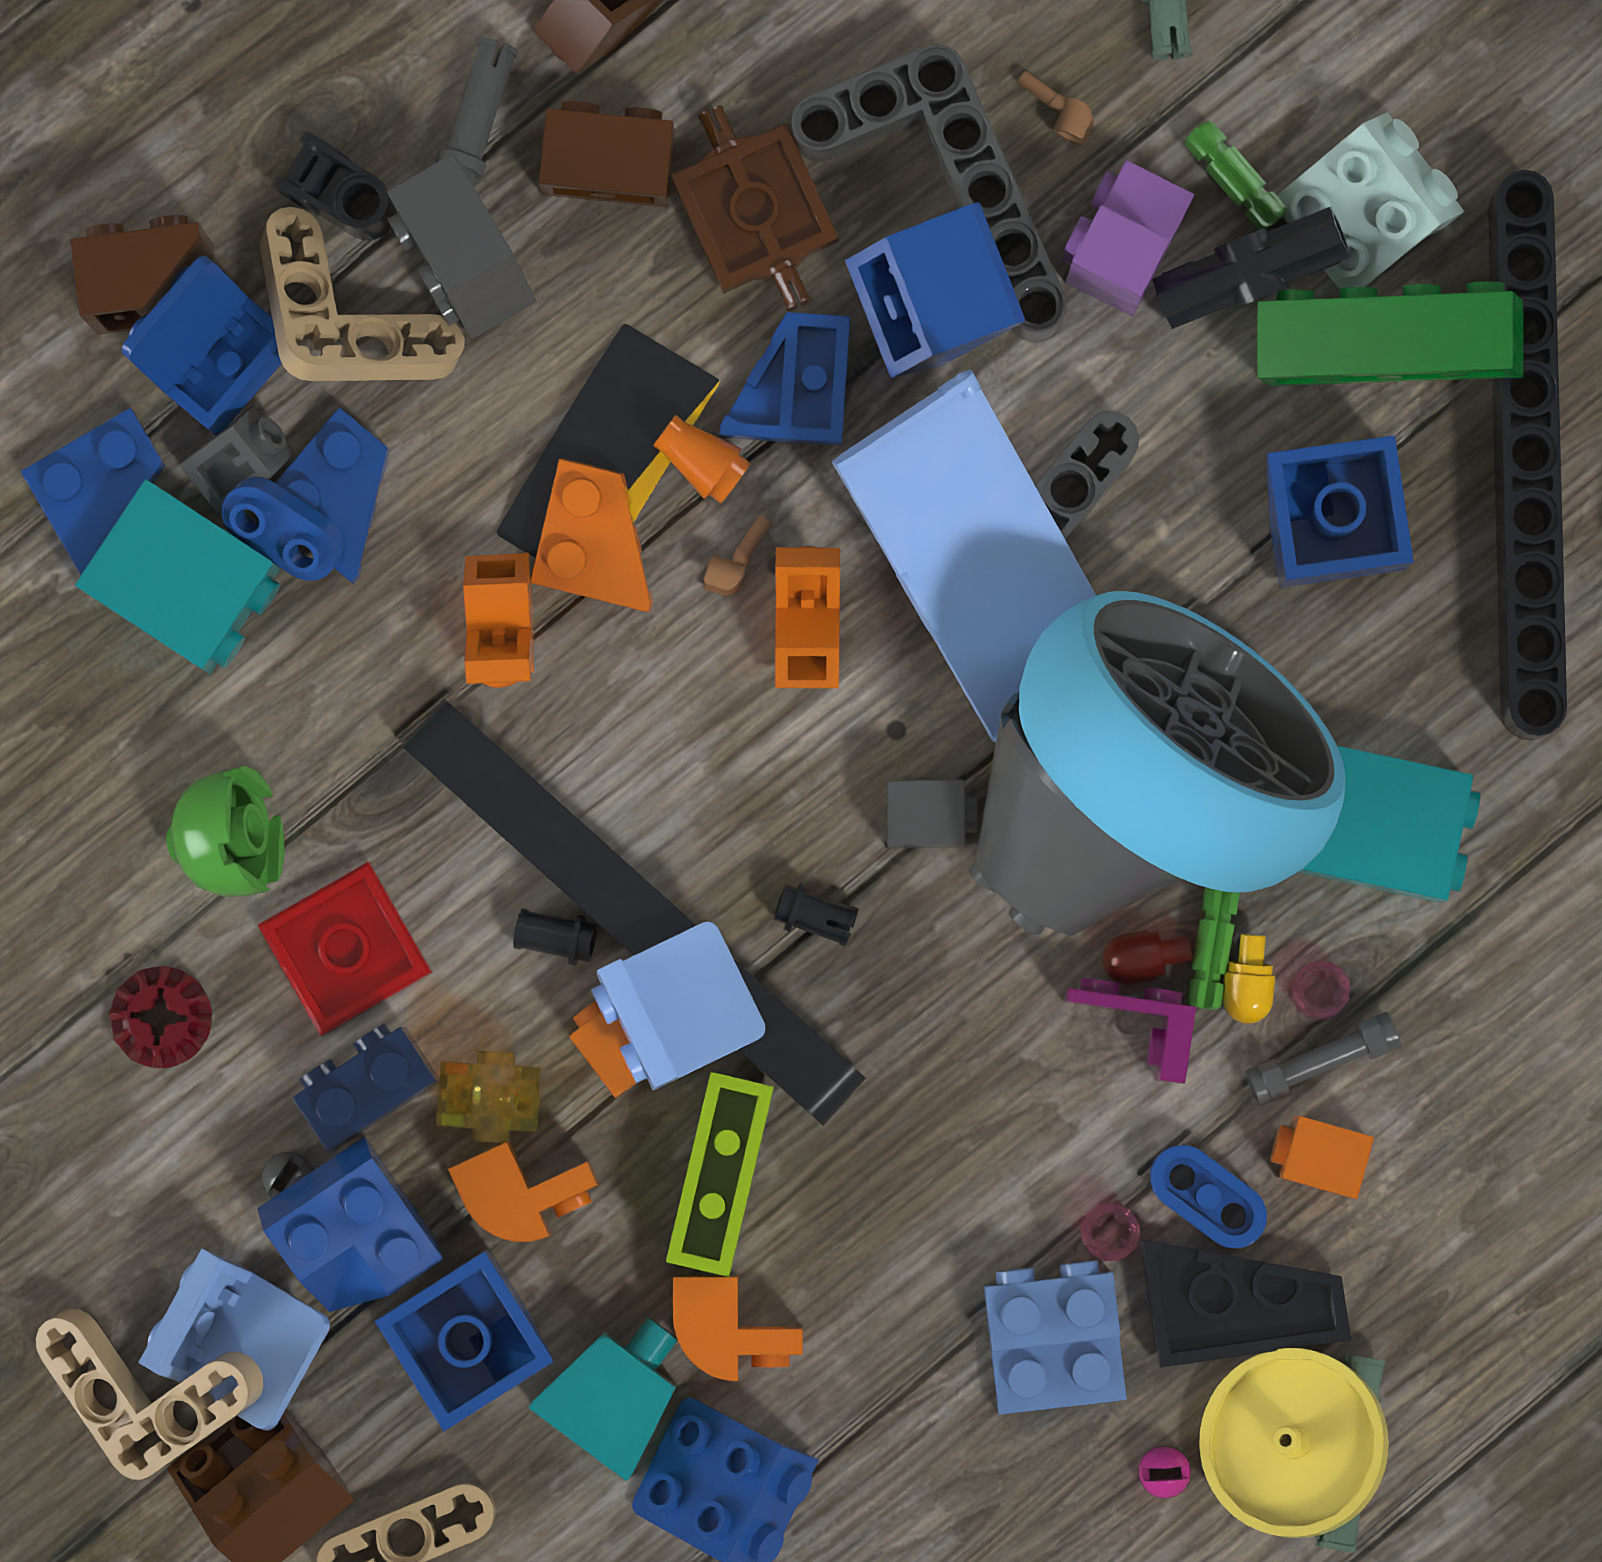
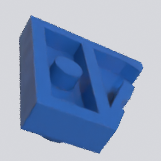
(796, 384)
(341, 480)
(92, 482)

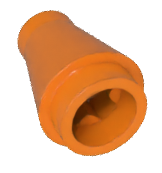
(702, 458)

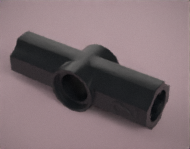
(1251, 267)

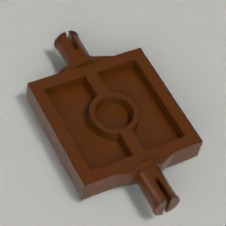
(754, 208)

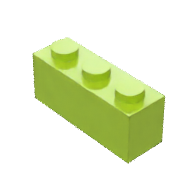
(720, 1174)

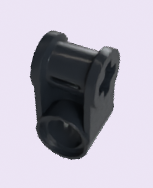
(328, 182)

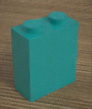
(180, 578)
(1399, 827)

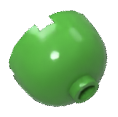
(225, 834)

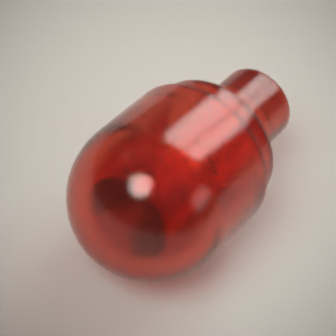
(1143, 956)

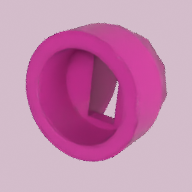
(1164, 1458)

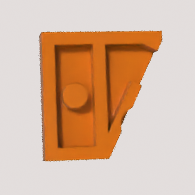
(591, 538)

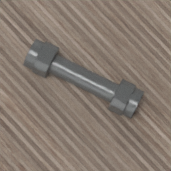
(1373, 1037)

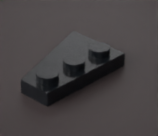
(1236, 1306)

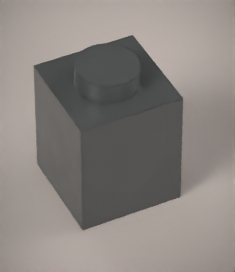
(929, 814)

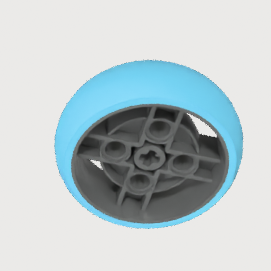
(1181, 742)

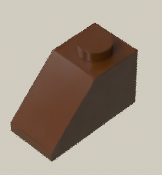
(590, 29)

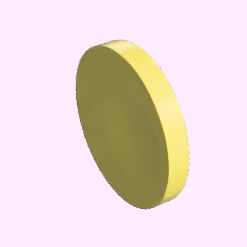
(1293, 1443)

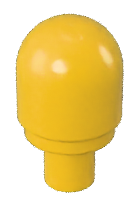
(1249, 982)

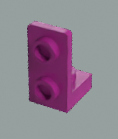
(1167, 1046)

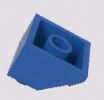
(1337, 512)
(349, 1230)
(465, 1340)

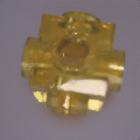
(502, 1096)

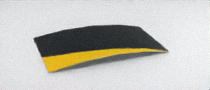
(614, 427)

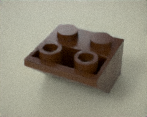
(129, 272)
(260, 1489)

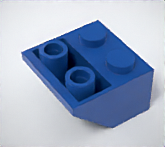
(935, 291)

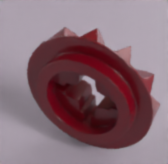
(180, 1040)

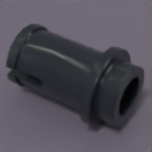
(815, 914)
(555, 936)

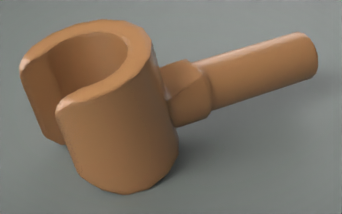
(1075, 116)
(726, 575)

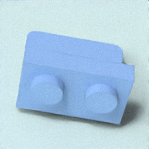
(678, 1005)
(236, 1310)

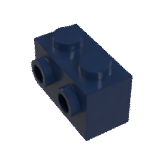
(365, 1088)

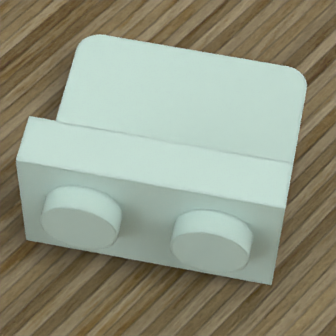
(1380, 196)

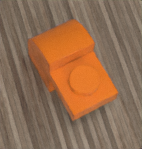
(807, 617)
(498, 619)
(504, 1201)
(710, 1329)

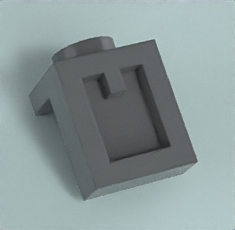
(243, 450)

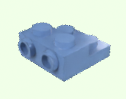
(1054, 1338)

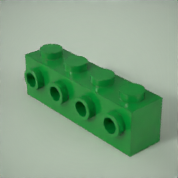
(1390, 336)

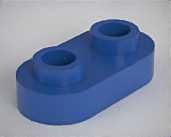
(282, 527)
(1207, 1196)

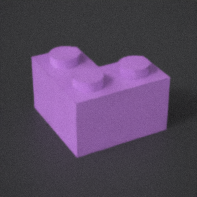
(1127, 238)

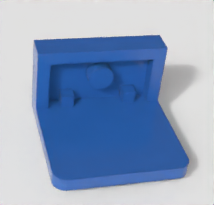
(205, 345)
(723, 1485)

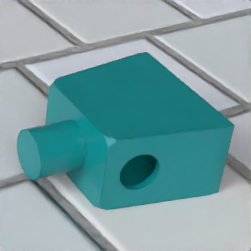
(612, 1396)

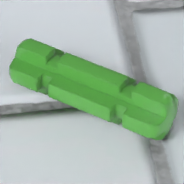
(1235, 175)
(1212, 949)

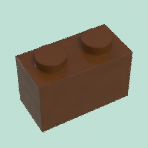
(607, 155)

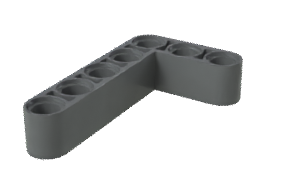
(959, 167)

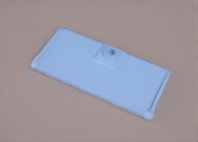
(965, 537)

